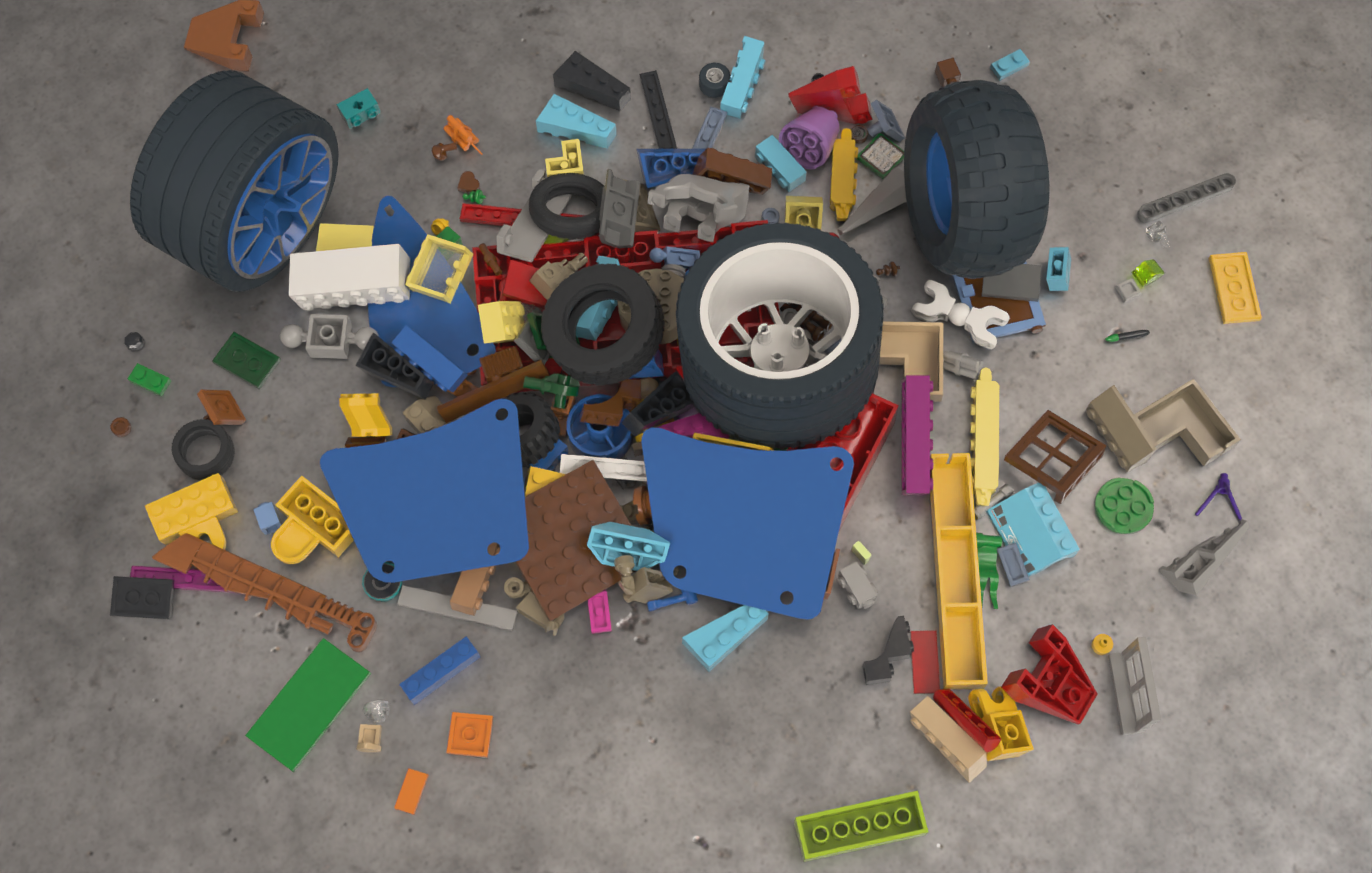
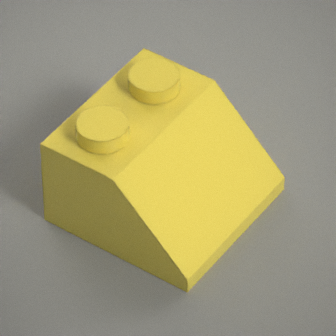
(804, 211)

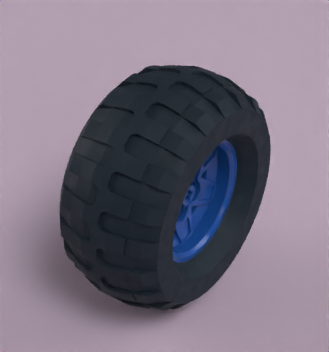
(976, 179)

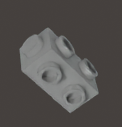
(860, 590)

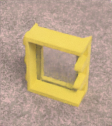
(439, 268)

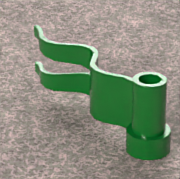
(987, 557)

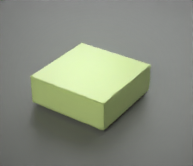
(861, 552)

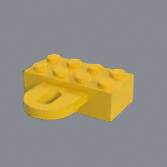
(193, 511)

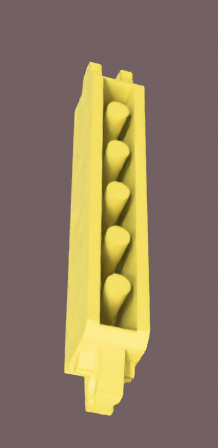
(985, 437)

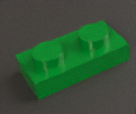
(149, 379)

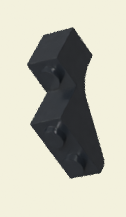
(897, 648)

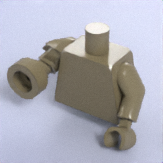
(644, 584)
(529, 605)

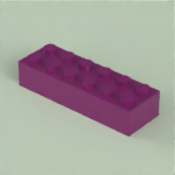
(916, 435)

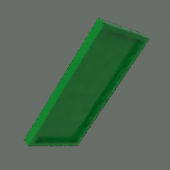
(308, 705)

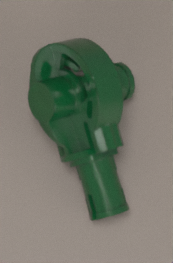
(559, 384)

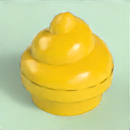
(439, 225)

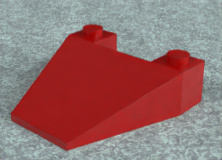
(835, 93)
(1057, 682)

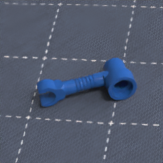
(687, 596)

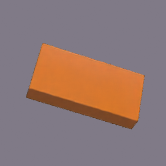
(411, 791)

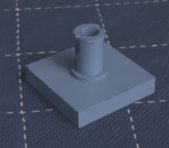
(886, 123)

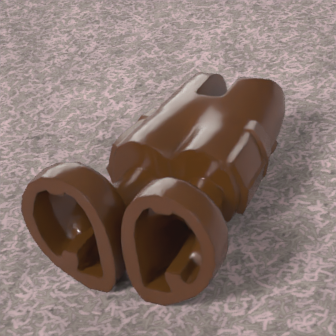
(817, 332)

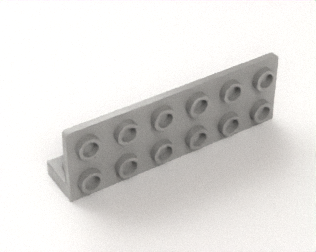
(524, 236)

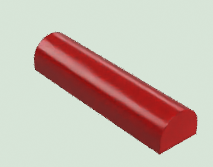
(967, 719)

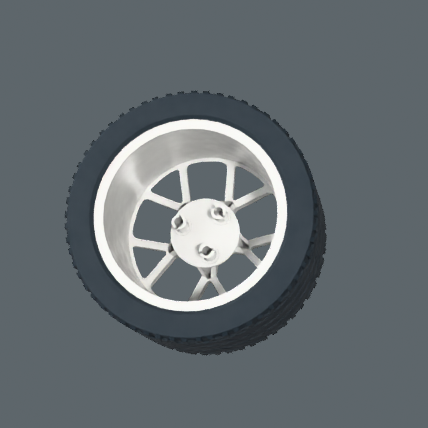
(777, 399)

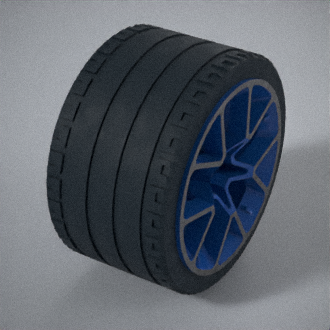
(233, 179)

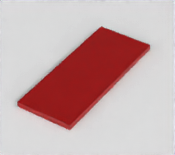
(925, 662)

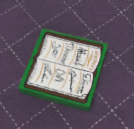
(881, 155)

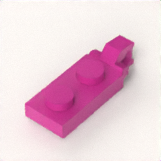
(599, 613)

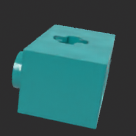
(358, 108)

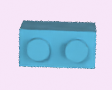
(1059, 269)

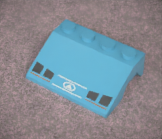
(1035, 526)

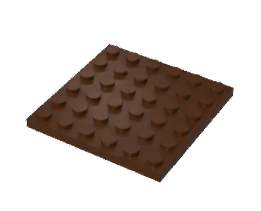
(559, 522)

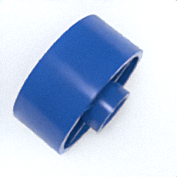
(585, 441)

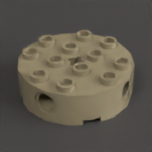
(666, 288)

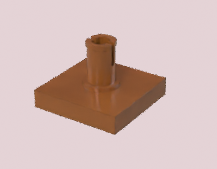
(221, 407)

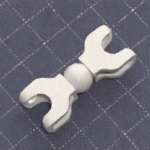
(960, 314)

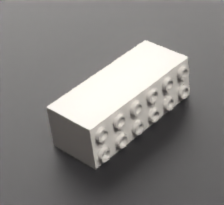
(349, 277)

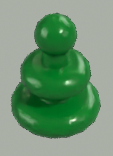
(475, 196)

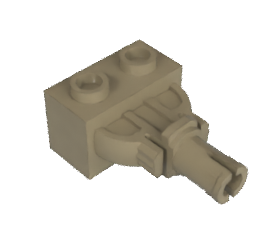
(551, 275)

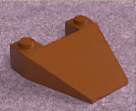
(216, 33)

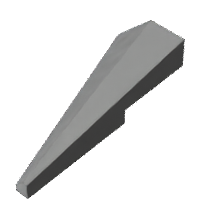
(882, 199)
(1196, 568)

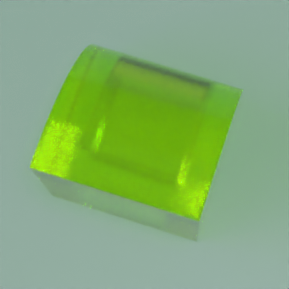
(1148, 272)

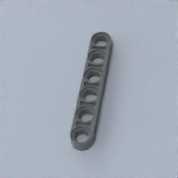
(1187, 199)

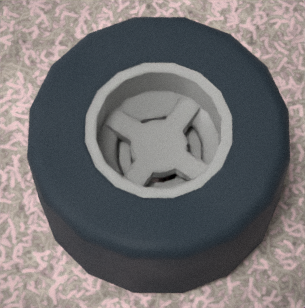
(714, 79)

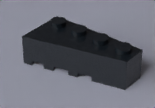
(592, 82)
(389, 366)
(660, 406)

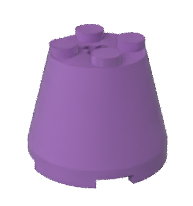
(811, 136)

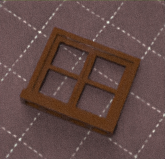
(1078, 469)

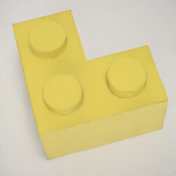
(569, 163)

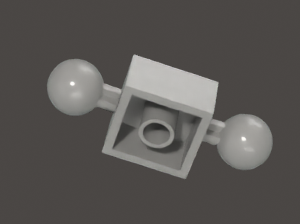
(326, 336)

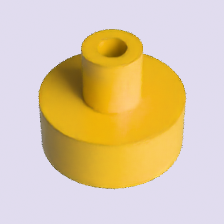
(1102, 644)

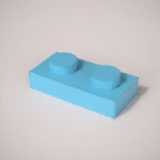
(1010, 64)

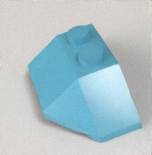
(616, 540)

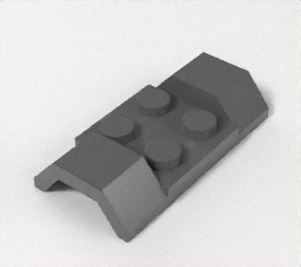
(618, 211)

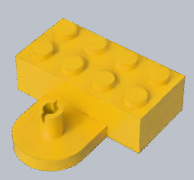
(310, 521)

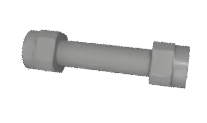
(1003, 493)

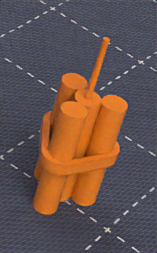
(461, 133)

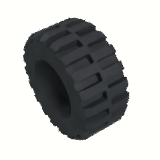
(543, 432)

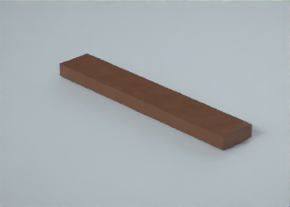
(492, 391)

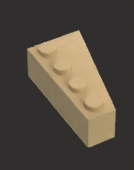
(949, 738)

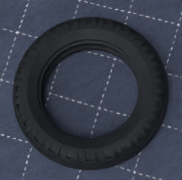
(559, 225)

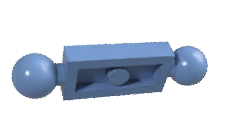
(673, 255)

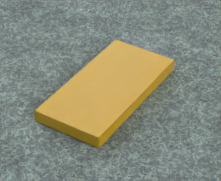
(1235, 288)

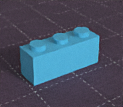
(783, 164)

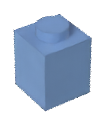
(267, 517)

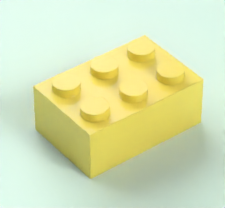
(501, 321)

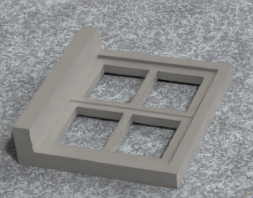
(1126, 689)

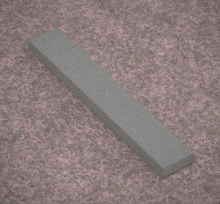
(440, 605)

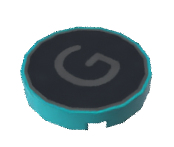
(378, 589)

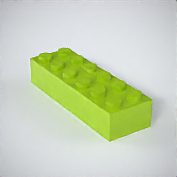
(860, 826)

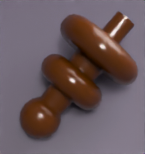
(892, 268)

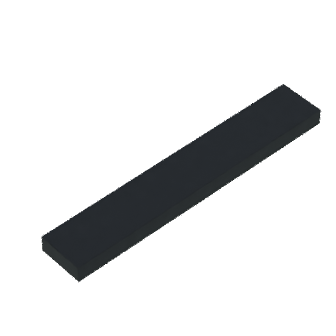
(657, 110)

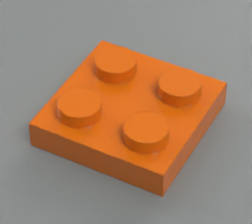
(470, 734)

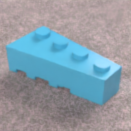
(743, 77)
(572, 121)
(596, 316)

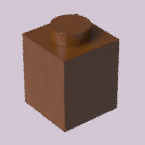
(947, 72)

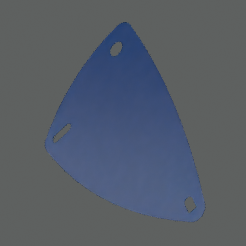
(444, 325)

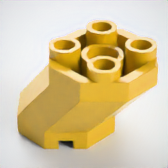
(365, 415)

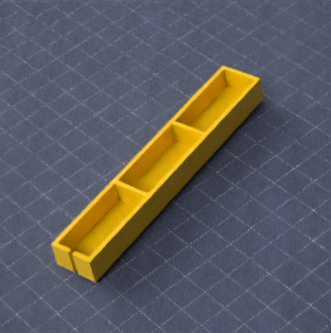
(957, 573)

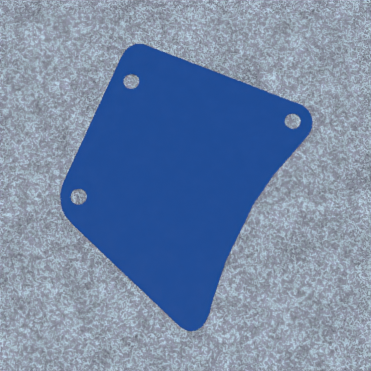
(435, 496)
(747, 519)

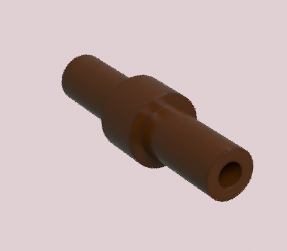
(490, 259)

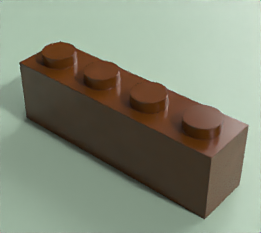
(730, 169)

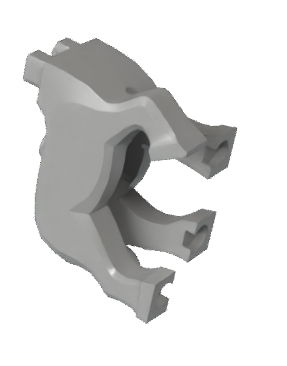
(701, 198)

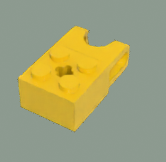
(1005, 720)

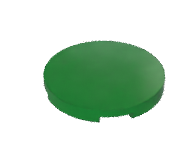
(1124, 505)

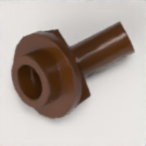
(440, 150)

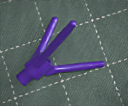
(1223, 488)

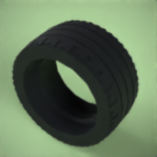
(191, 432)

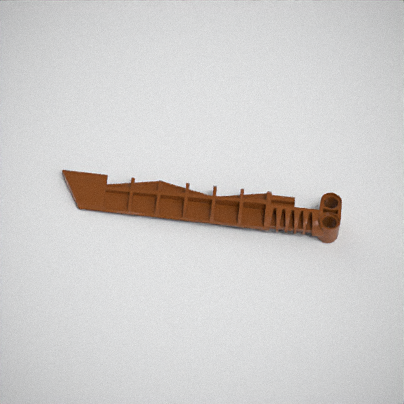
(248, 578)

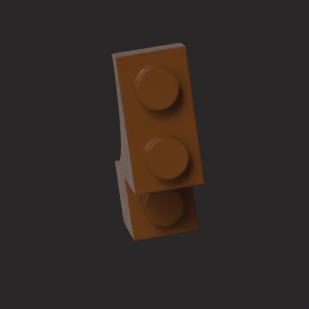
(611, 411)

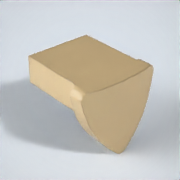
(369, 738)

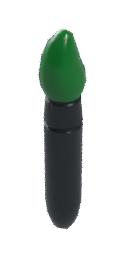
(1127, 335)

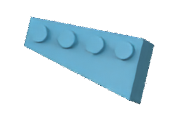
(720, 637)

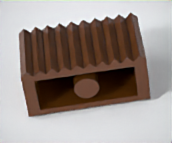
(500, 364)

